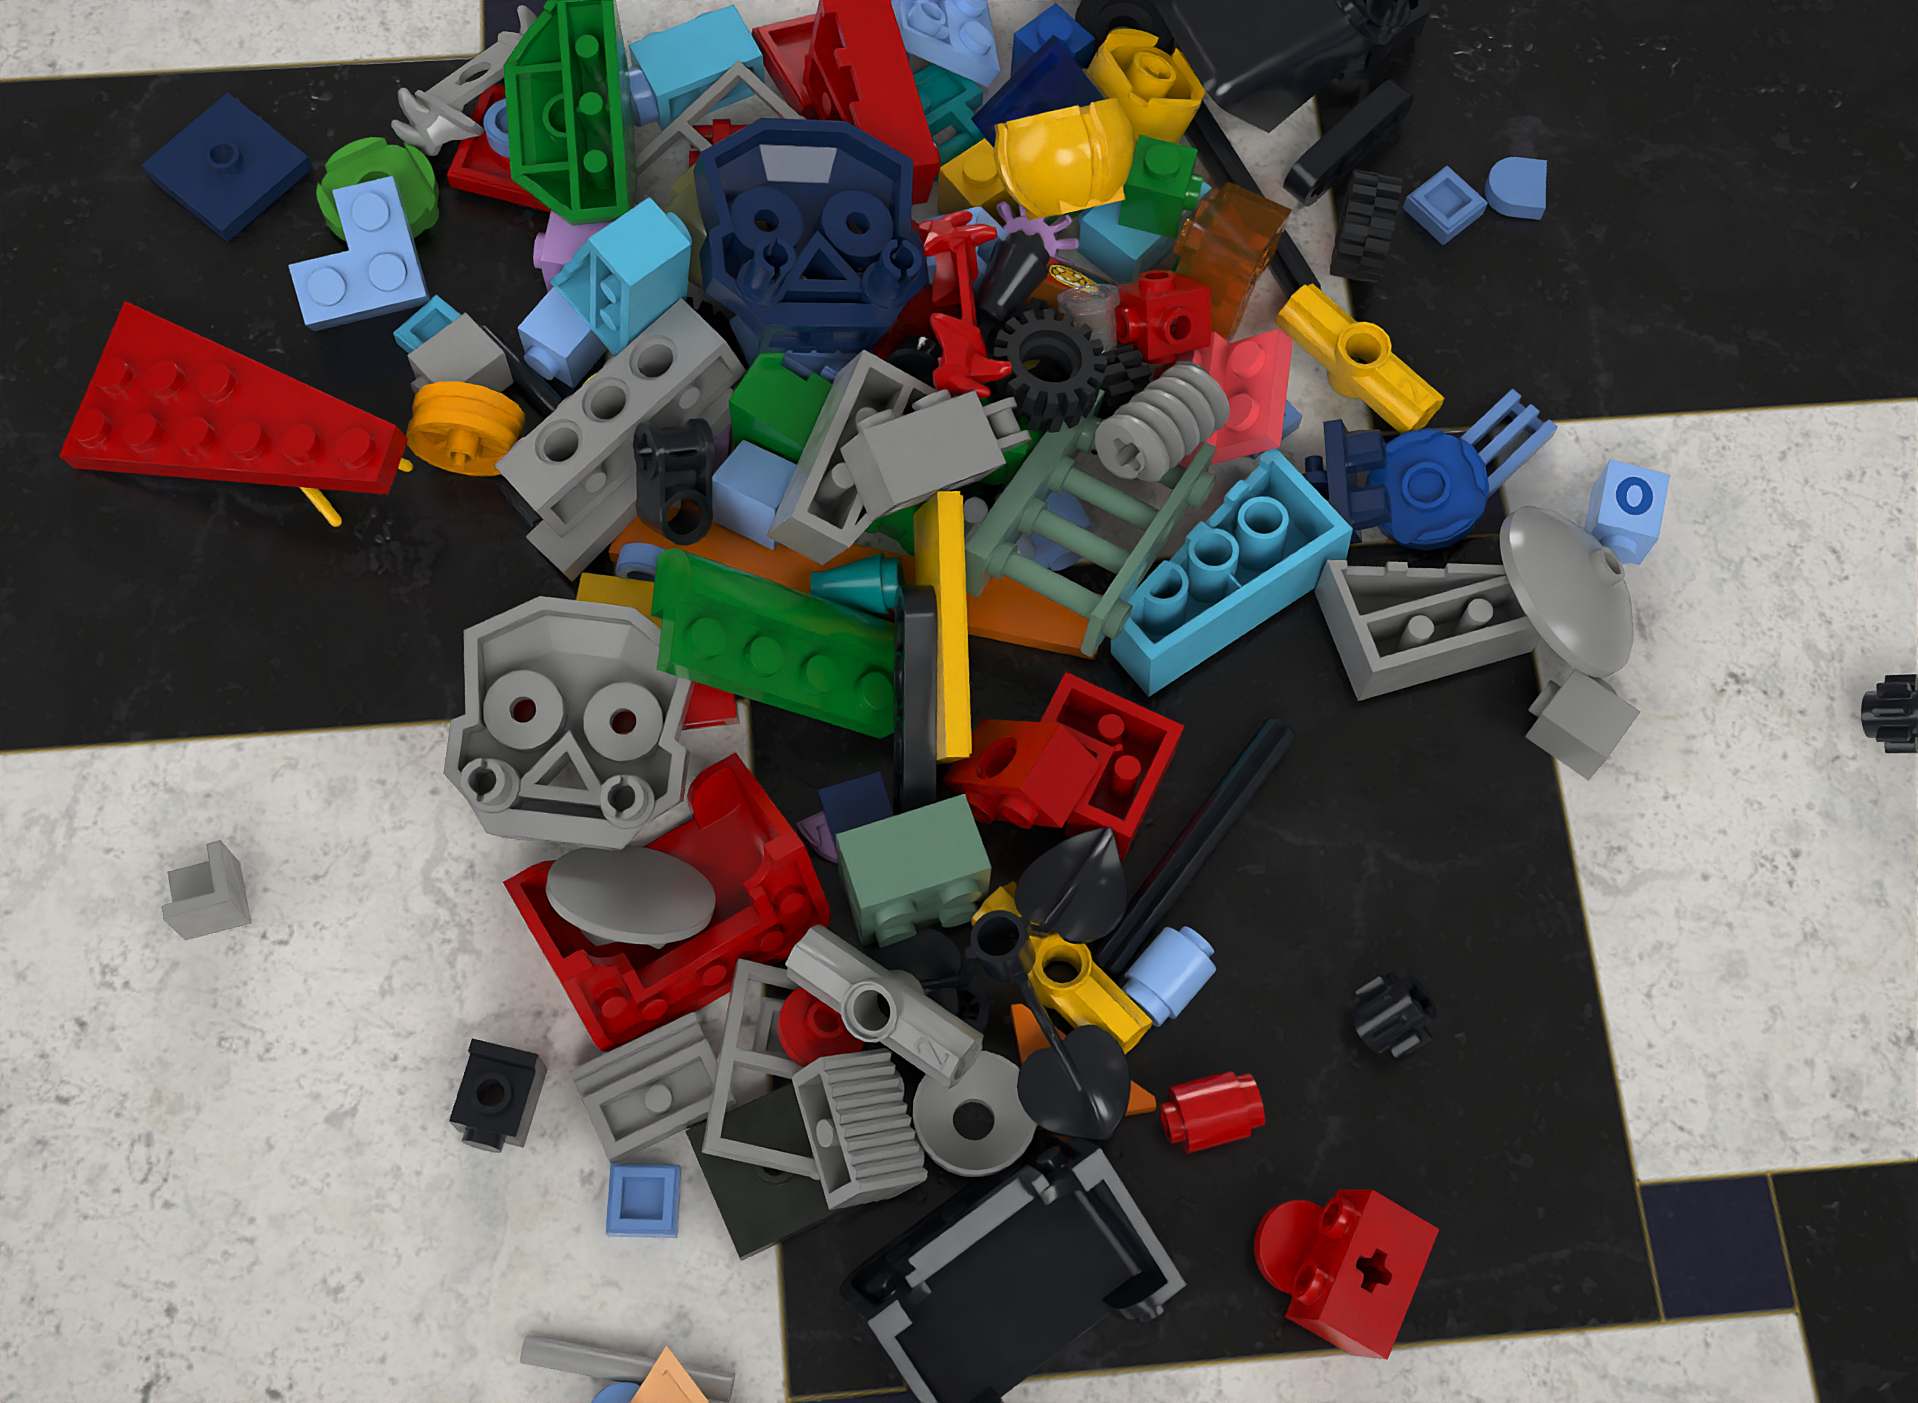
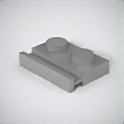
(649, 1087)

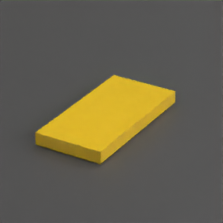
(941, 563)

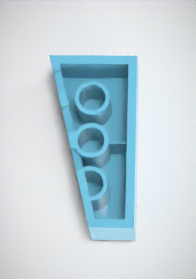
(1231, 573)

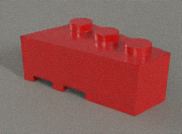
(864, 77)

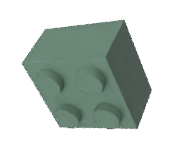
(913, 871)

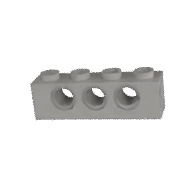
(586, 449)

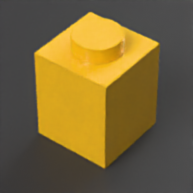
(973, 182)

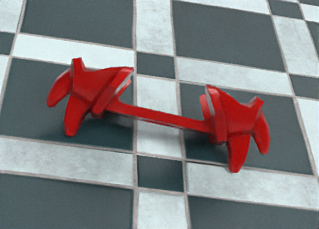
(964, 352)

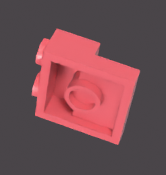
(1255, 384)

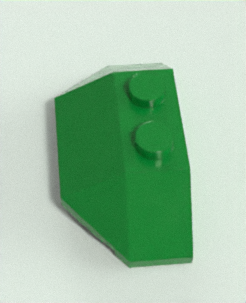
(573, 112)

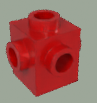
(1164, 315)

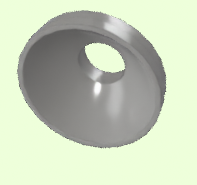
(988, 1082)

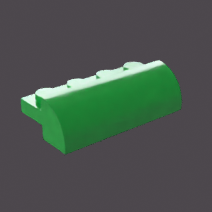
(774, 643)

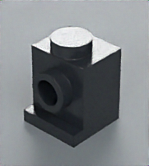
(510, 1120)

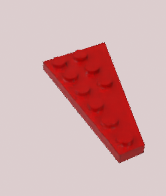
(205, 412)

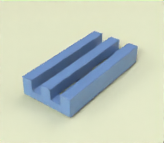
(1523, 419)

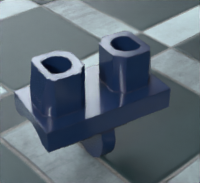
(1345, 457)

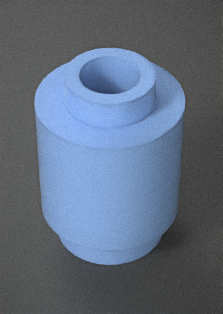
(1169, 973)

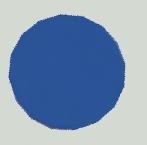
(1434, 489)

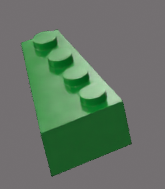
(778, 415)

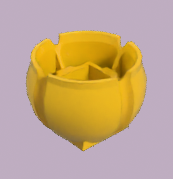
(1065, 158)

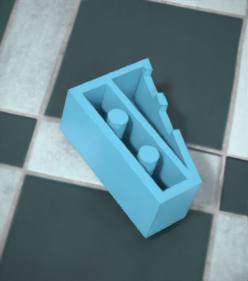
(628, 274)

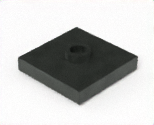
(757, 1201)

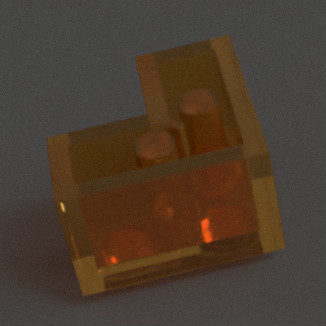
(1230, 250)

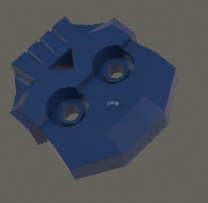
(808, 186)

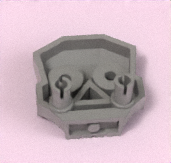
(581, 671)

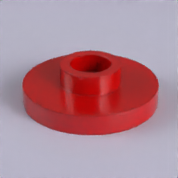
(812, 1029)
(1286, 1241)

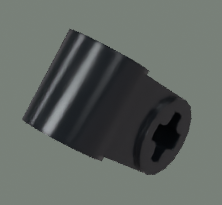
(672, 467)

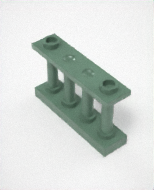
(1024, 511)

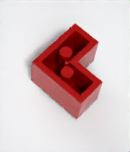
(1132, 750)

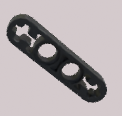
(914, 698)

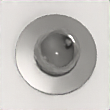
(630, 895)

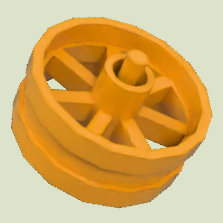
(463, 427)

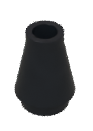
(1011, 276)

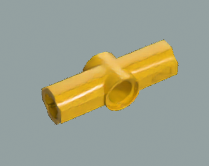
(1335, 336)
(1089, 997)

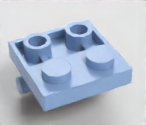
(950, 35)

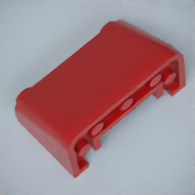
(761, 910)

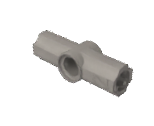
(916, 1025)

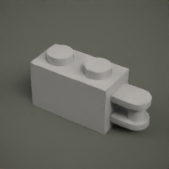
(929, 450)

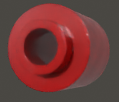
(1212, 1111)

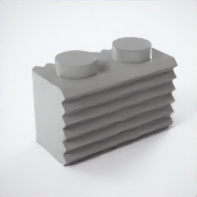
(859, 1127)

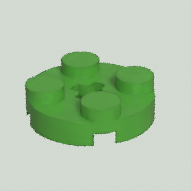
(372, 160)

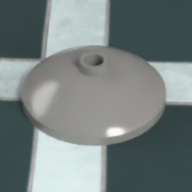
(1569, 589)

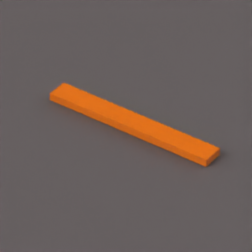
(1001, 612)

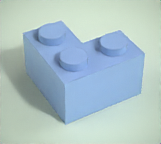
(376, 273)

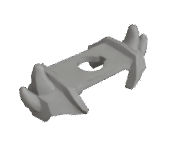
(438, 114)

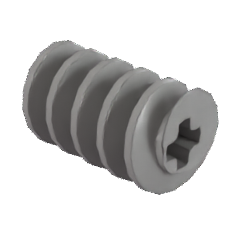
(1162, 423)

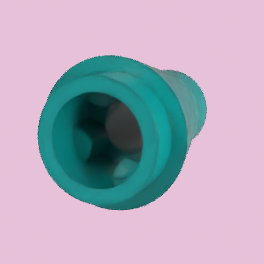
(861, 584)

